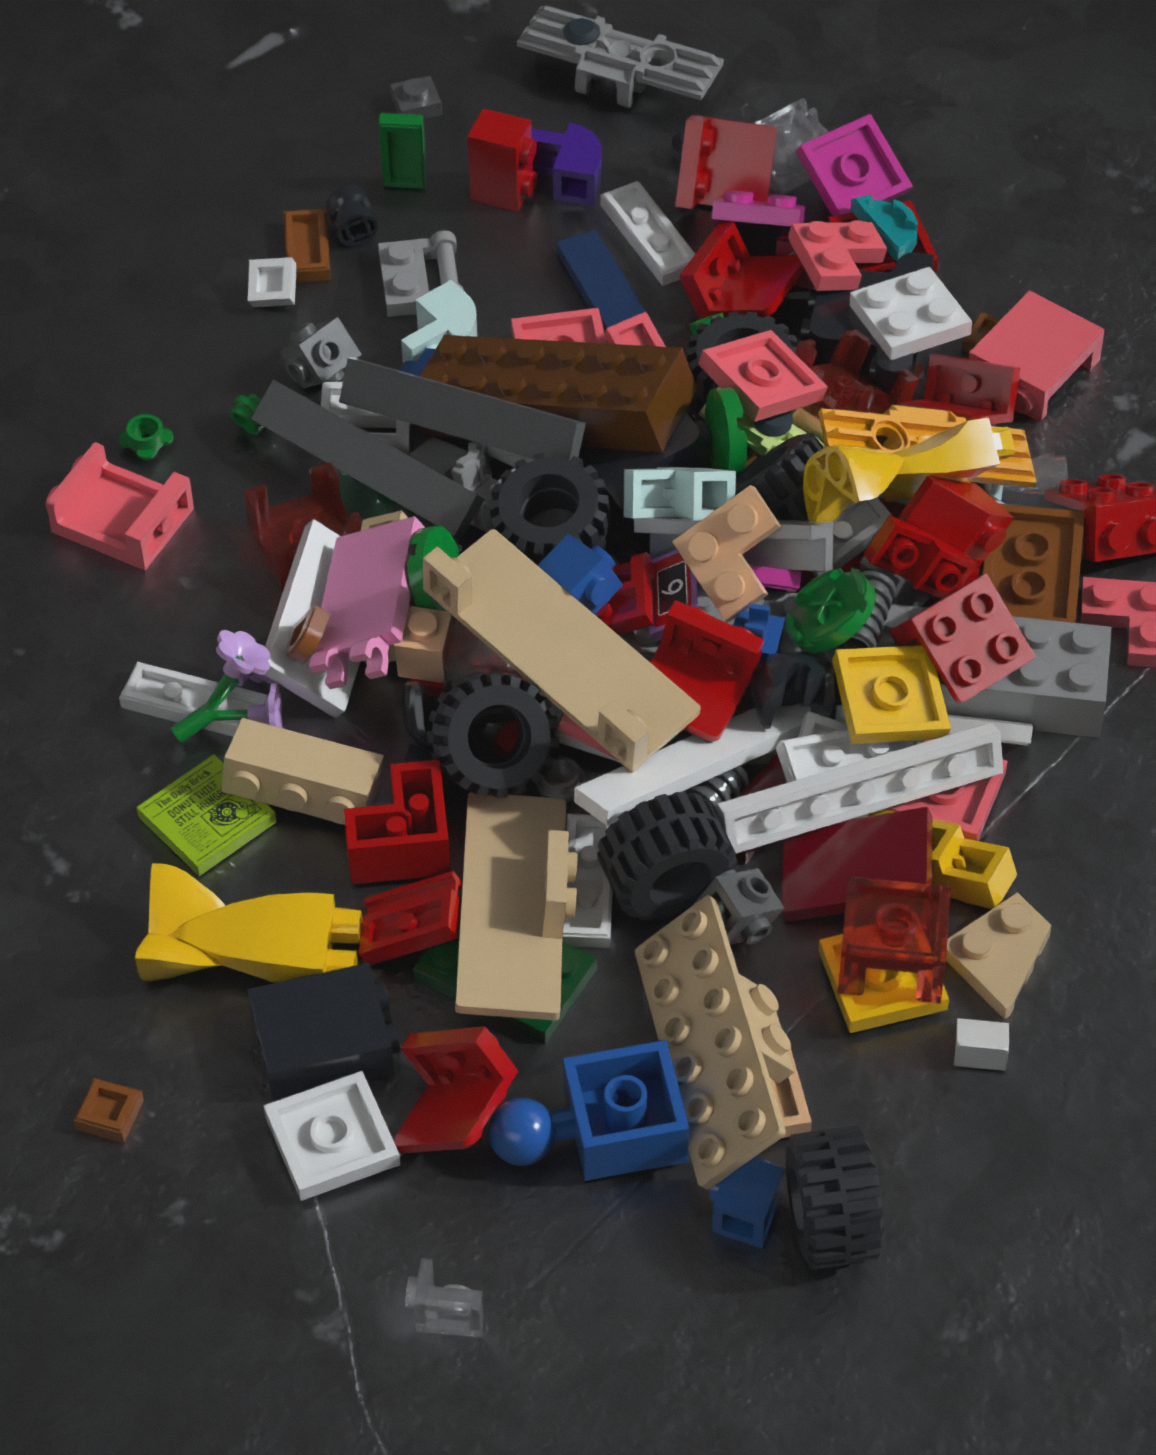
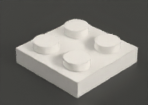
(910, 313)
(331, 1135)

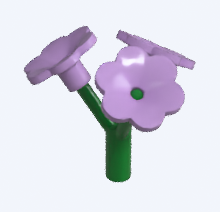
(244, 661)

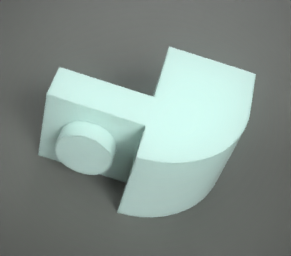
(440, 313)
(676, 492)

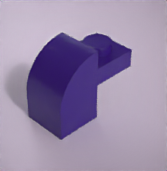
(573, 162)

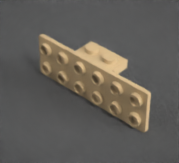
(514, 906)
(719, 1040)

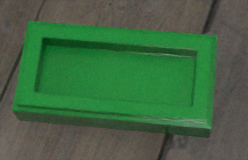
(403, 150)

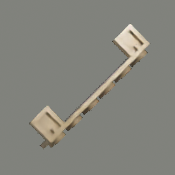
(560, 647)

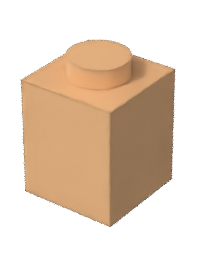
(424, 644)

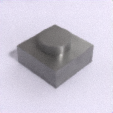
(416, 97)

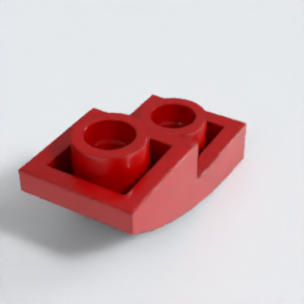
(920, 557)

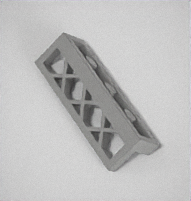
(791, 547)

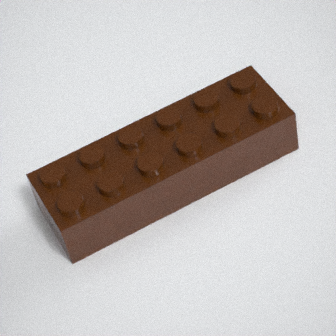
(621, 391)

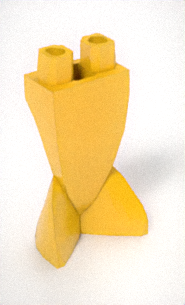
(859, 474)
(262, 936)

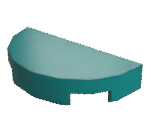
(892, 221)

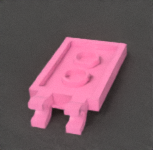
(366, 600)

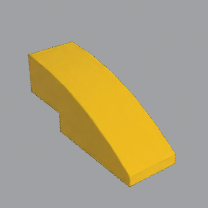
(974, 869)

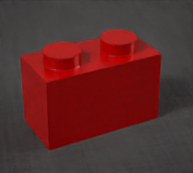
(501, 160)

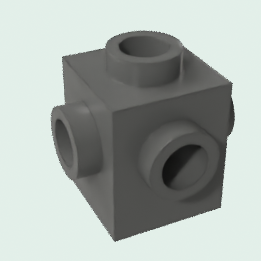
(319, 353)
(745, 904)

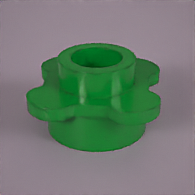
(145, 436)

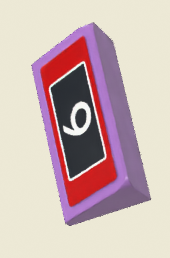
(671, 583)

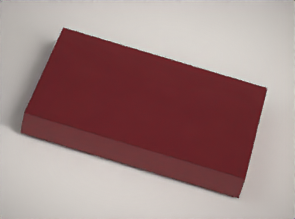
(871, 847)

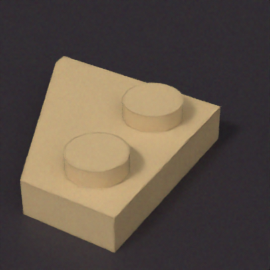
(1000, 951)

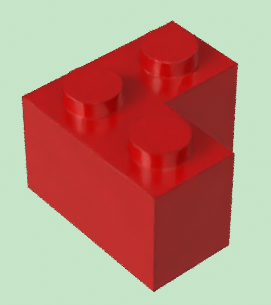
(404, 836)

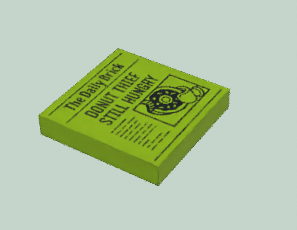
(201, 820)

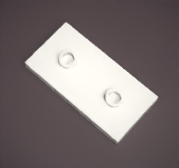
(302, 592)

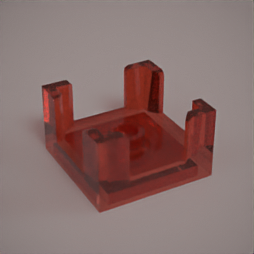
(845, 384)
(281, 527)
(895, 930)

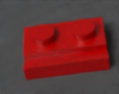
(411, 918)

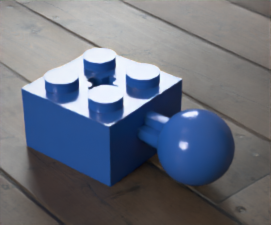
(619, 1111)

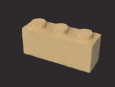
(299, 771)

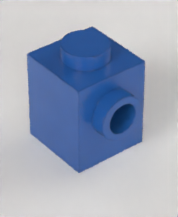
(583, 572)
(748, 1201)

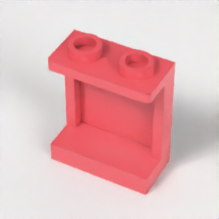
(1045, 345)
(118, 509)

